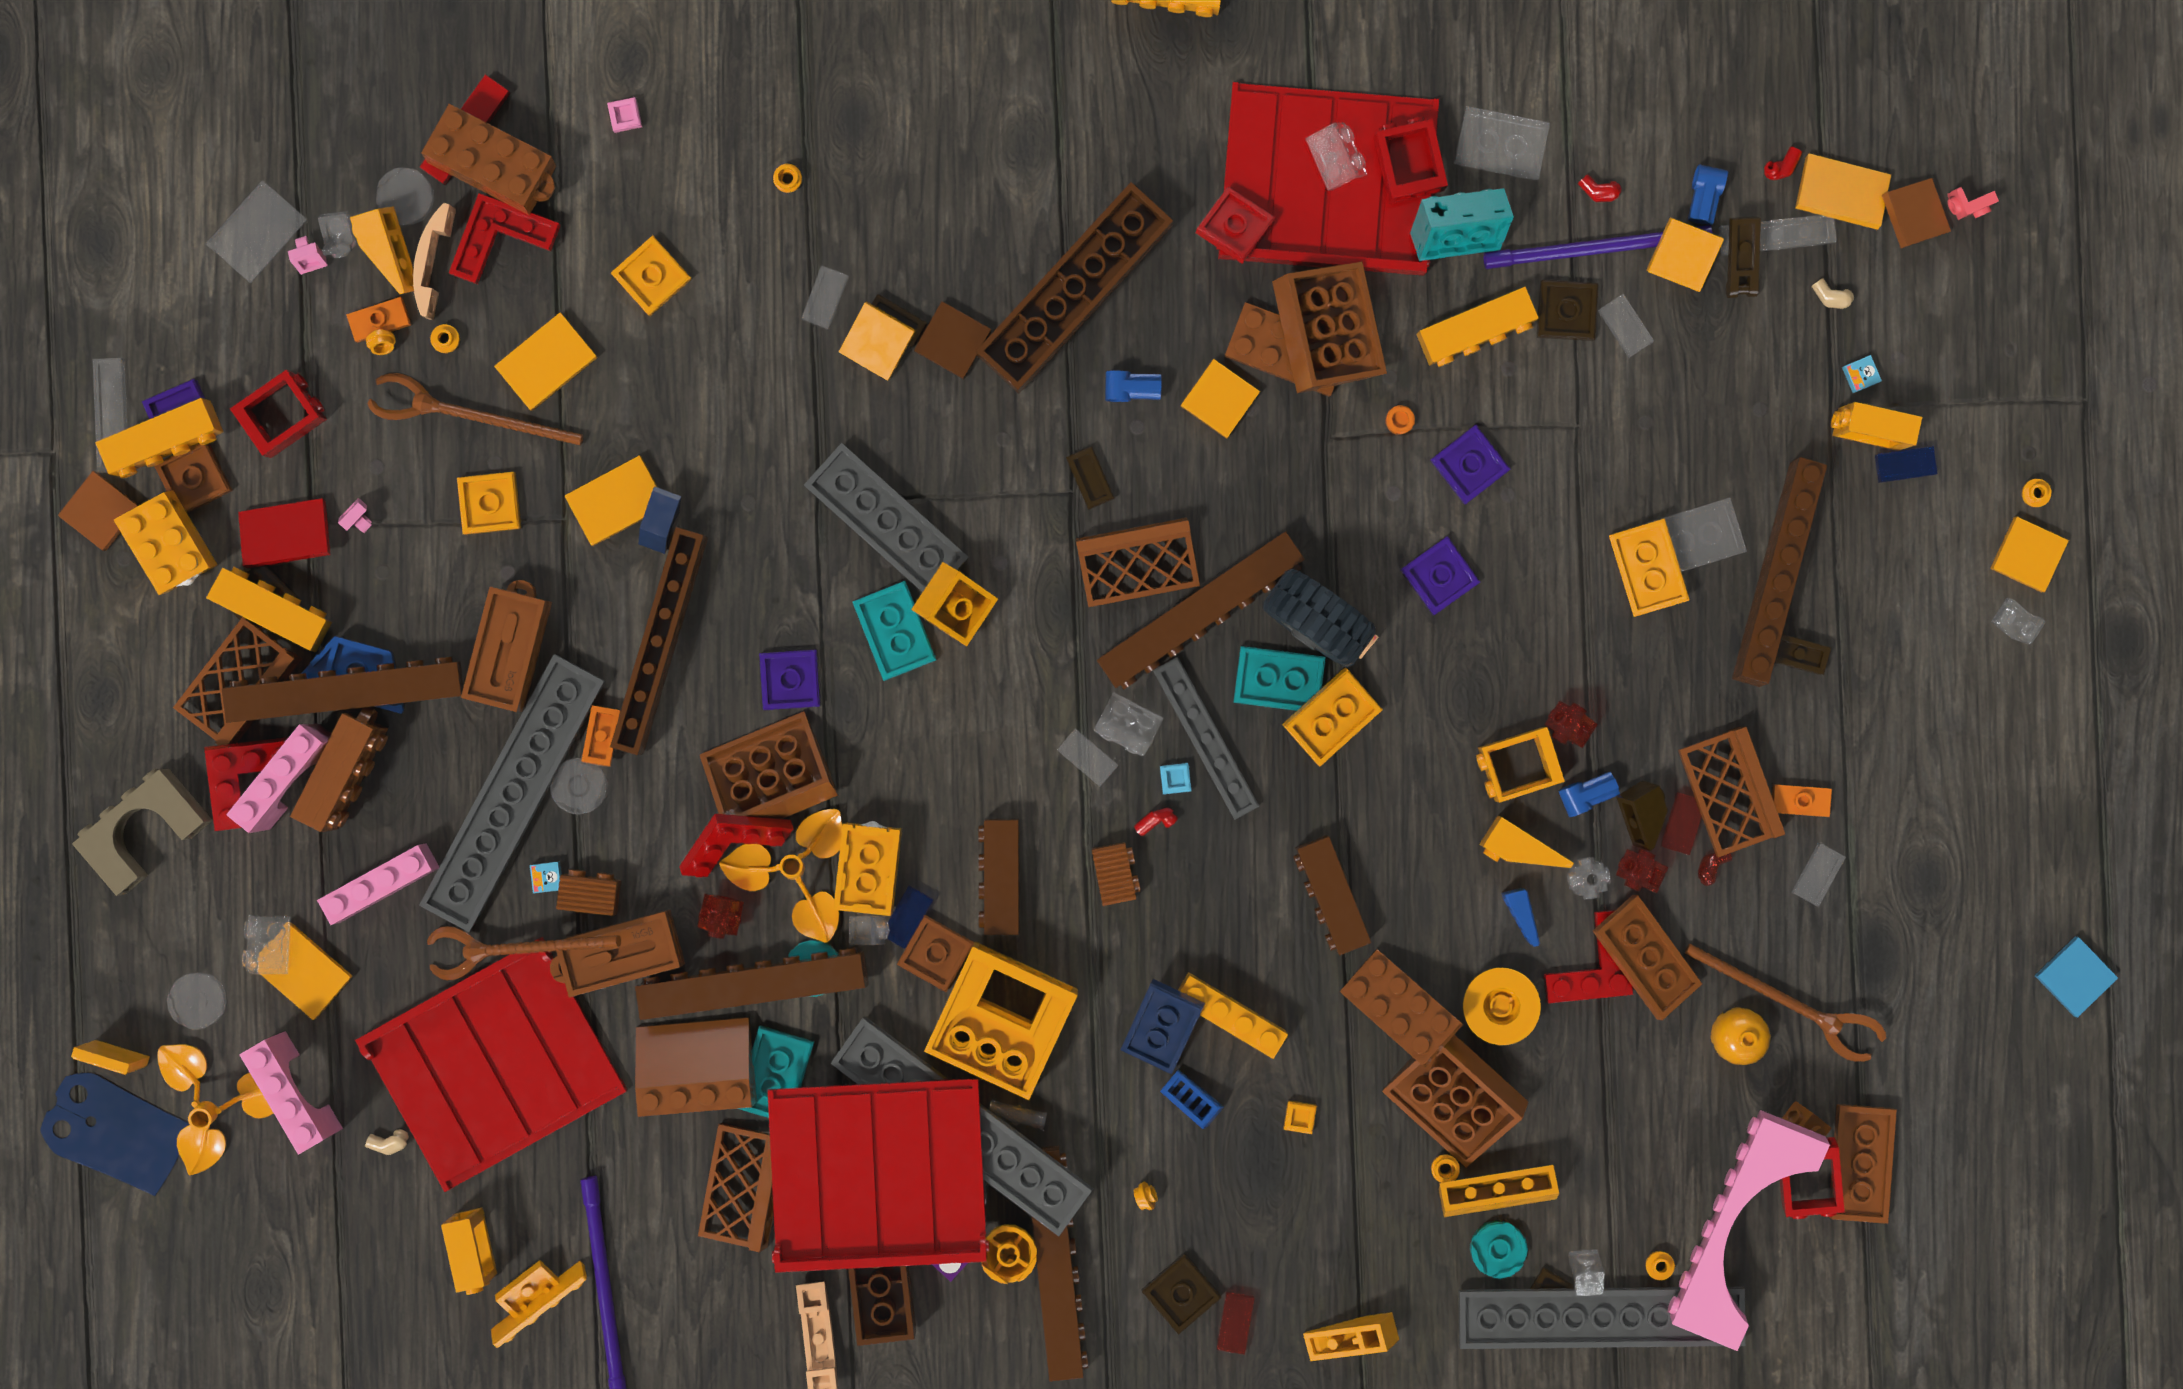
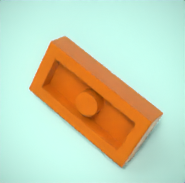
(600, 735)

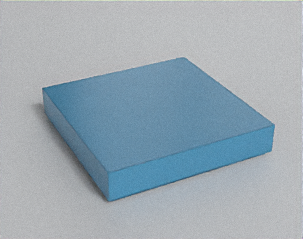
(2076, 976)

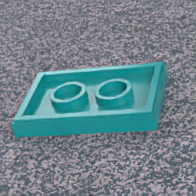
(894, 631)
(1277, 678)
(778, 1063)

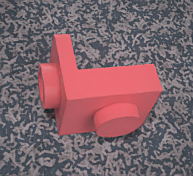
(1962, 208)

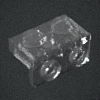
(1336, 155)
(1128, 724)
(267, 944)

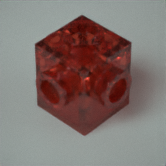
(1570, 724)
(1641, 870)
(720, 915)

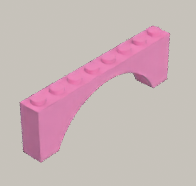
(1770, 1153)

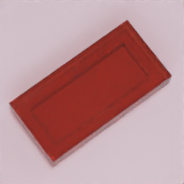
(1682, 824)
(1235, 1323)

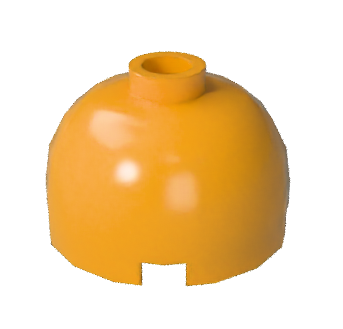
(1740, 1036)
(1010, 1254)

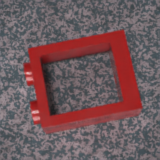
(1415, 189)
(256, 431)
(1825, 1207)

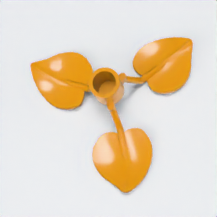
(750, 865)
(196, 1143)

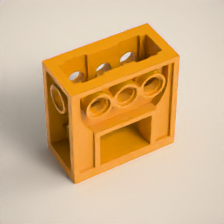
(1002, 1028)

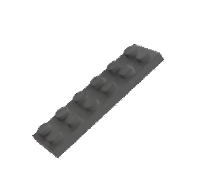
(883, 517)

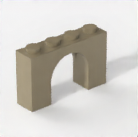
(104, 844)

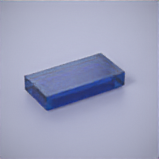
(1906, 464)
(908, 916)

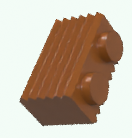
(1114, 873)
(588, 893)

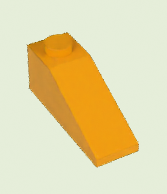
(383, 242)
(1514, 845)
(1353, 1337)

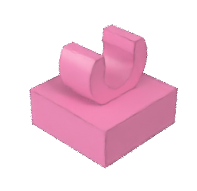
(307, 256)
(355, 516)

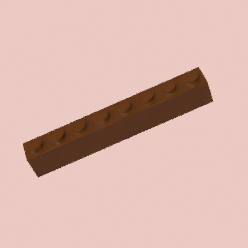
(1779, 572)
(1199, 611)
(659, 641)
(342, 692)
(751, 985)
(1058, 1296)

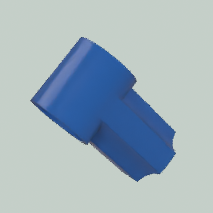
(1707, 186)
(1124, 386)
(1582, 796)

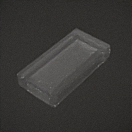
(825, 297)
(1625, 325)
(1087, 757)
(1818, 874)

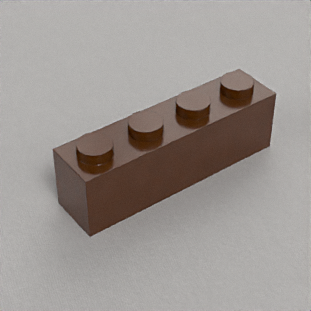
(1001, 876)
(1332, 895)

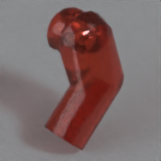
(1709, 867)

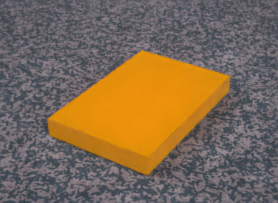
(1843, 191)
(546, 361)
(612, 500)
(1649, 567)
(1332, 717)
(311, 977)

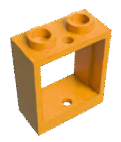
(1876, 426)
(1547, 755)
(469, 1251)

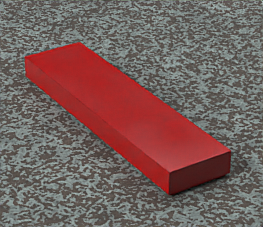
(482, 104)

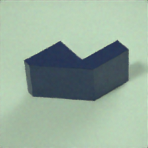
(659, 519)

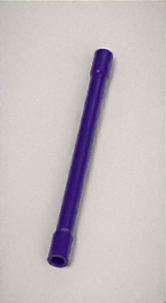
(1509, 257)
(591, 1201)

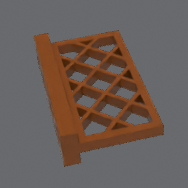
(1135, 537)
(280, 667)
(1754, 782)
(763, 1209)

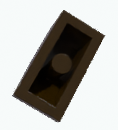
(1643, 813)

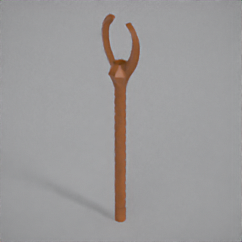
(425, 403)
(476, 951)
(1829, 1023)

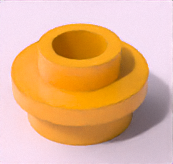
(783, 170)
(380, 342)
(452, 343)
(2028, 493)
(1451, 1175)
(1145, 1196)
(1656, 1257)

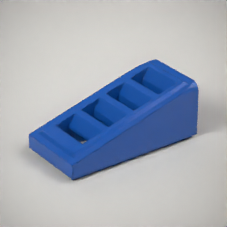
(1520, 908)
(1215, 1108)

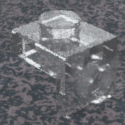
(337, 234)
(2017, 622)
(868, 930)
(1587, 1272)

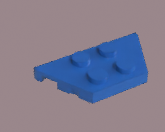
(345, 654)

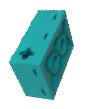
(1461, 224)

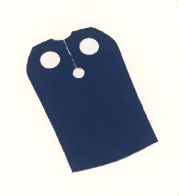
(129, 1136)

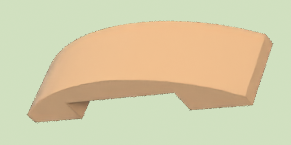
(439, 224)
(817, 1335)

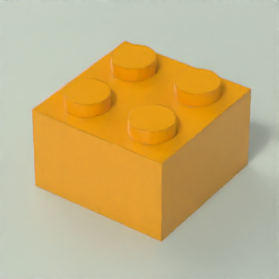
(954, 604)

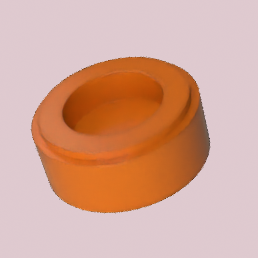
(1400, 420)

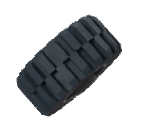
(1319, 618)

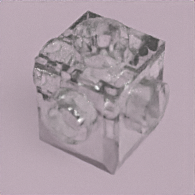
(1578, 878)

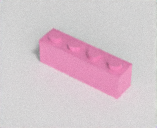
(378, 884)

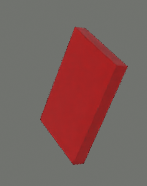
(284, 533)

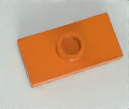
(386, 316)
(1802, 800)

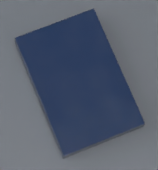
(1162, 1026)

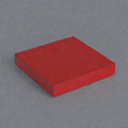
(1235, 225)

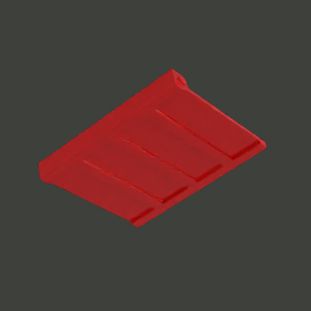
(1277, 172)
(491, 1066)
(877, 1175)

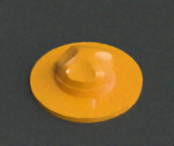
(1501, 1006)

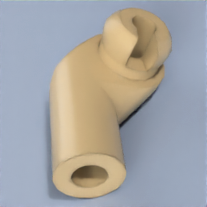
(1832, 298)
(389, 1145)

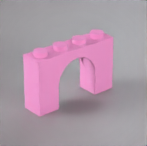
(261, 804)
(270, 1069)

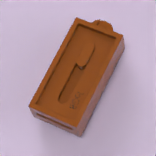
(490, 160)
(507, 647)
(340, 771)
(646, 949)

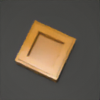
(1300, 1117)

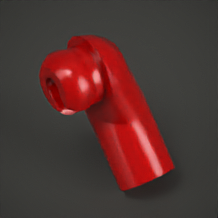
(1783, 168)
(1600, 192)
(1154, 818)

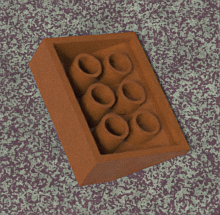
(1329, 326)
(770, 771)
(694, 1067)
(1457, 1100)

